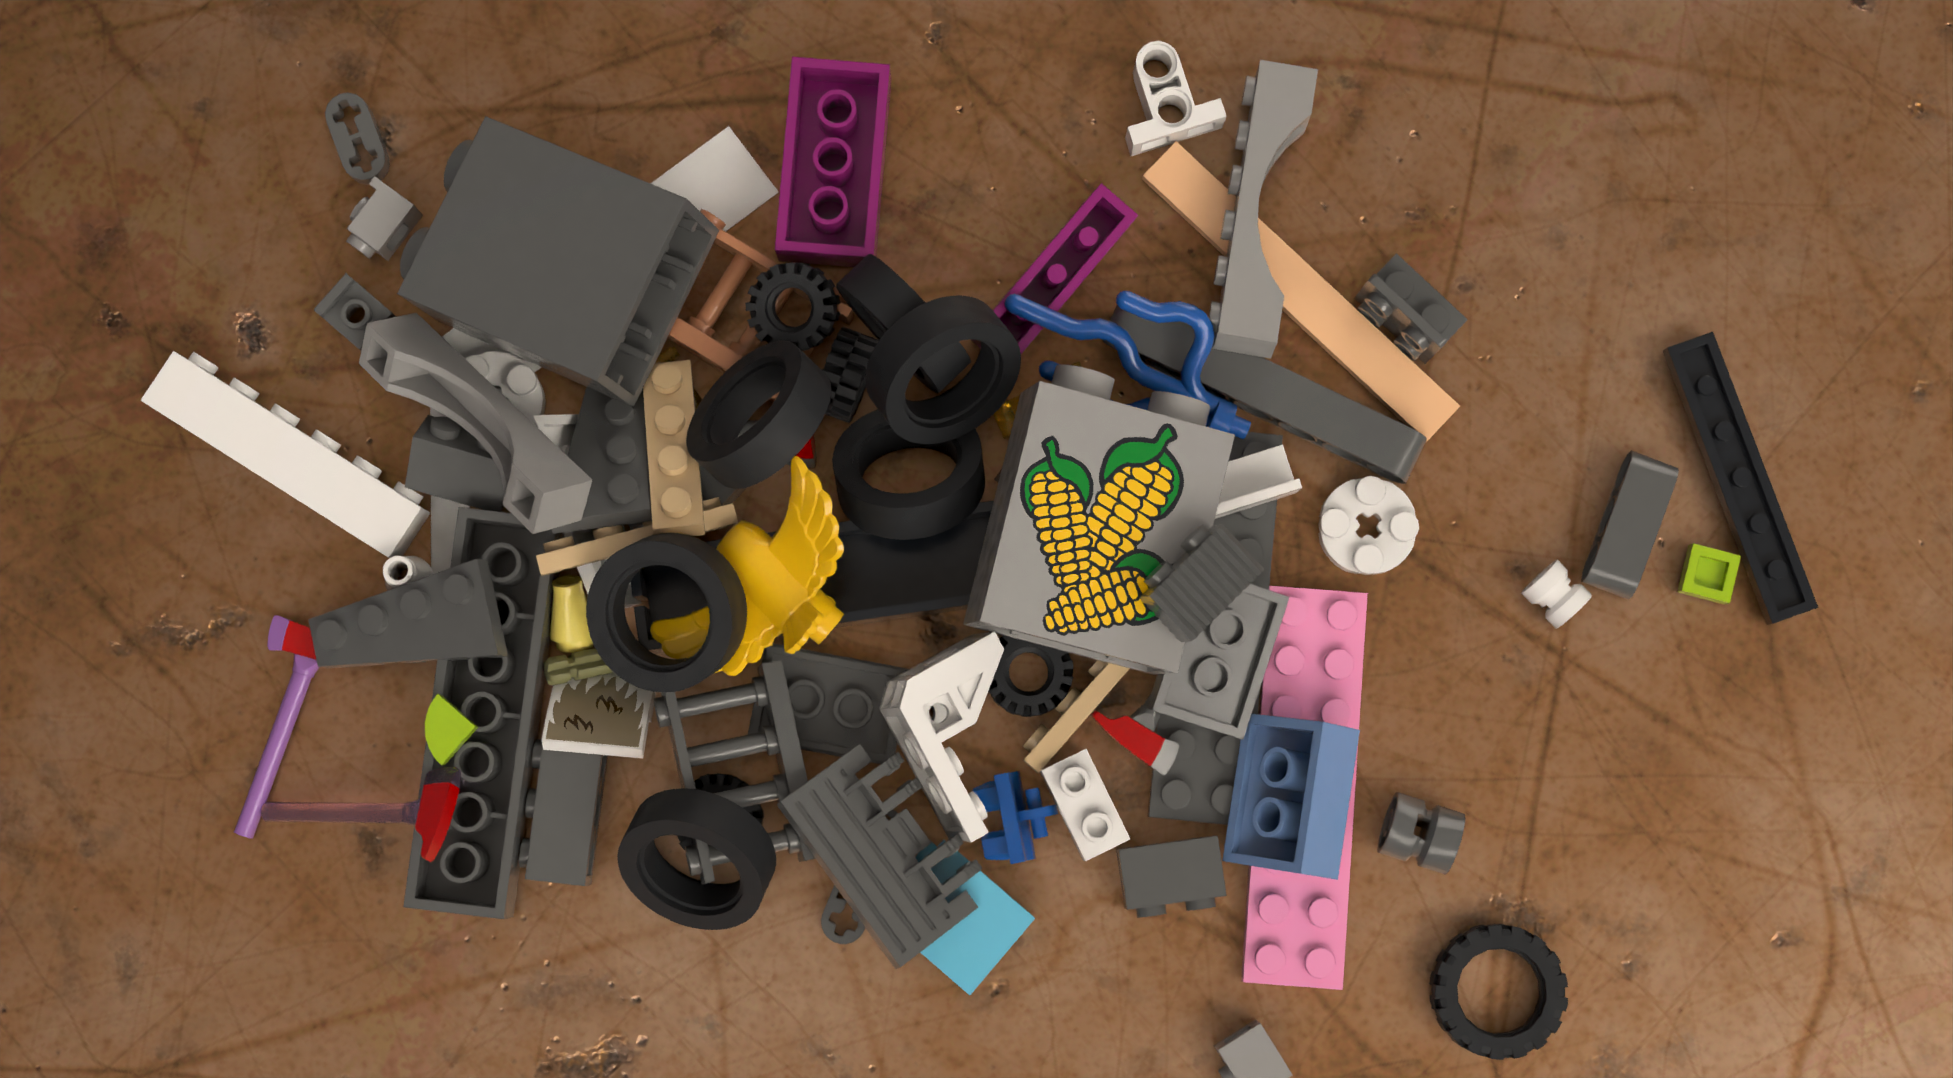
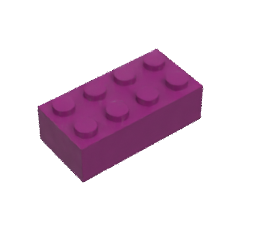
(833, 161)

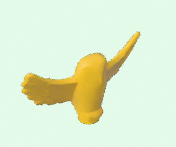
(778, 579)

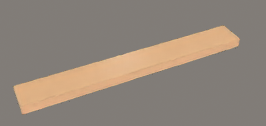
(1309, 298)

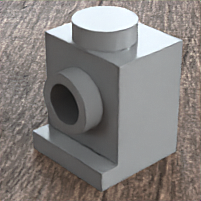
(381, 221)

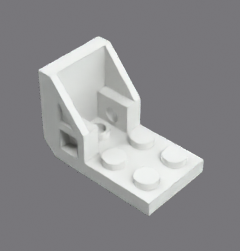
(955, 688)

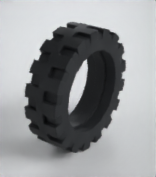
(1550, 985)

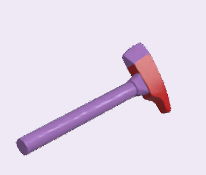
(296, 639)

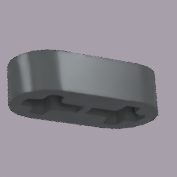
(347, 143)

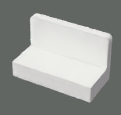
(1256, 481)

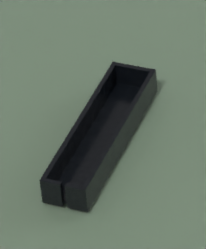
(872, 582)

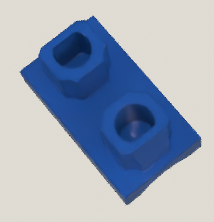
(1015, 839)

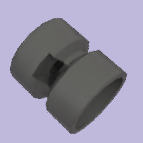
(1438, 837)

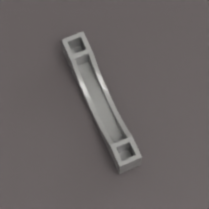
(1250, 299)
(537, 477)

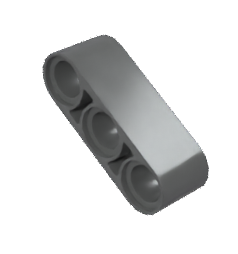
(1629, 525)

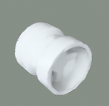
(1553, 589)

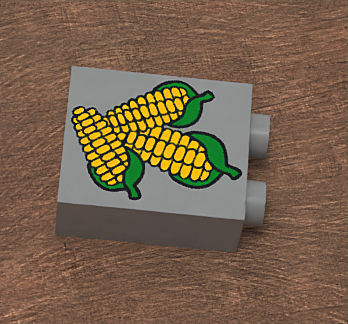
(1088, 511)

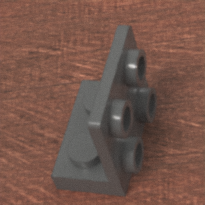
(1409, 310)

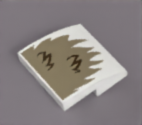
(598, 717)

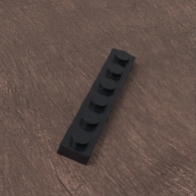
(1740, 478)

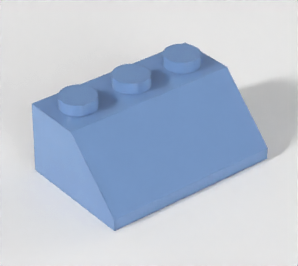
(1291, 795)

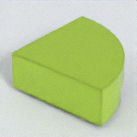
(446, 729)

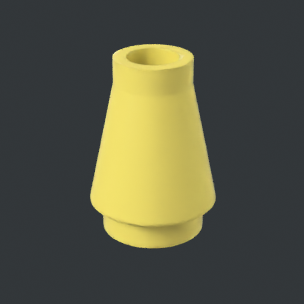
(568, 615)

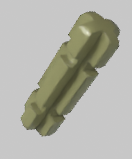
(578, 665)

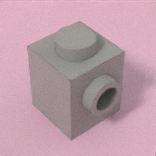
(1251, 1055)

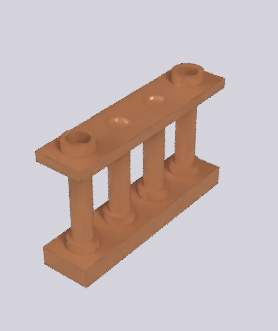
(697, 333)

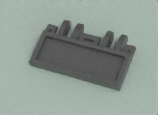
(875, 857)

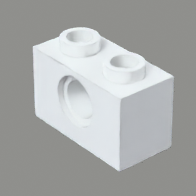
(1085, 805)

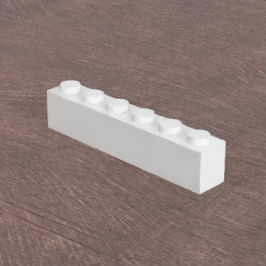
(285, 455)

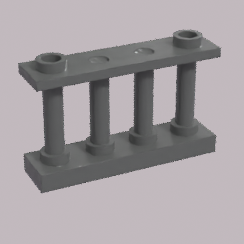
(777, 738)

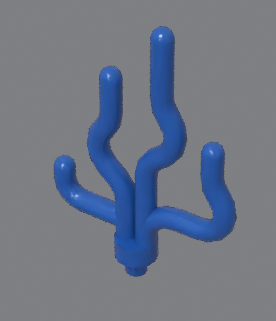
(1222, 412)

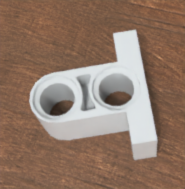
(1163, 91)

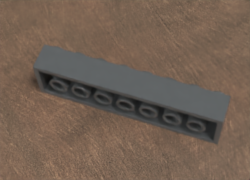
(503, 697)

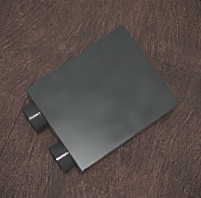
(557, 259)

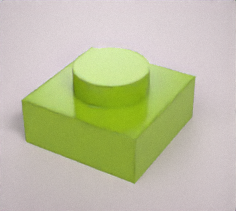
(1709, 573)

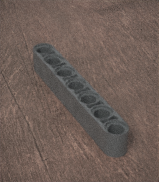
(1283, 399)

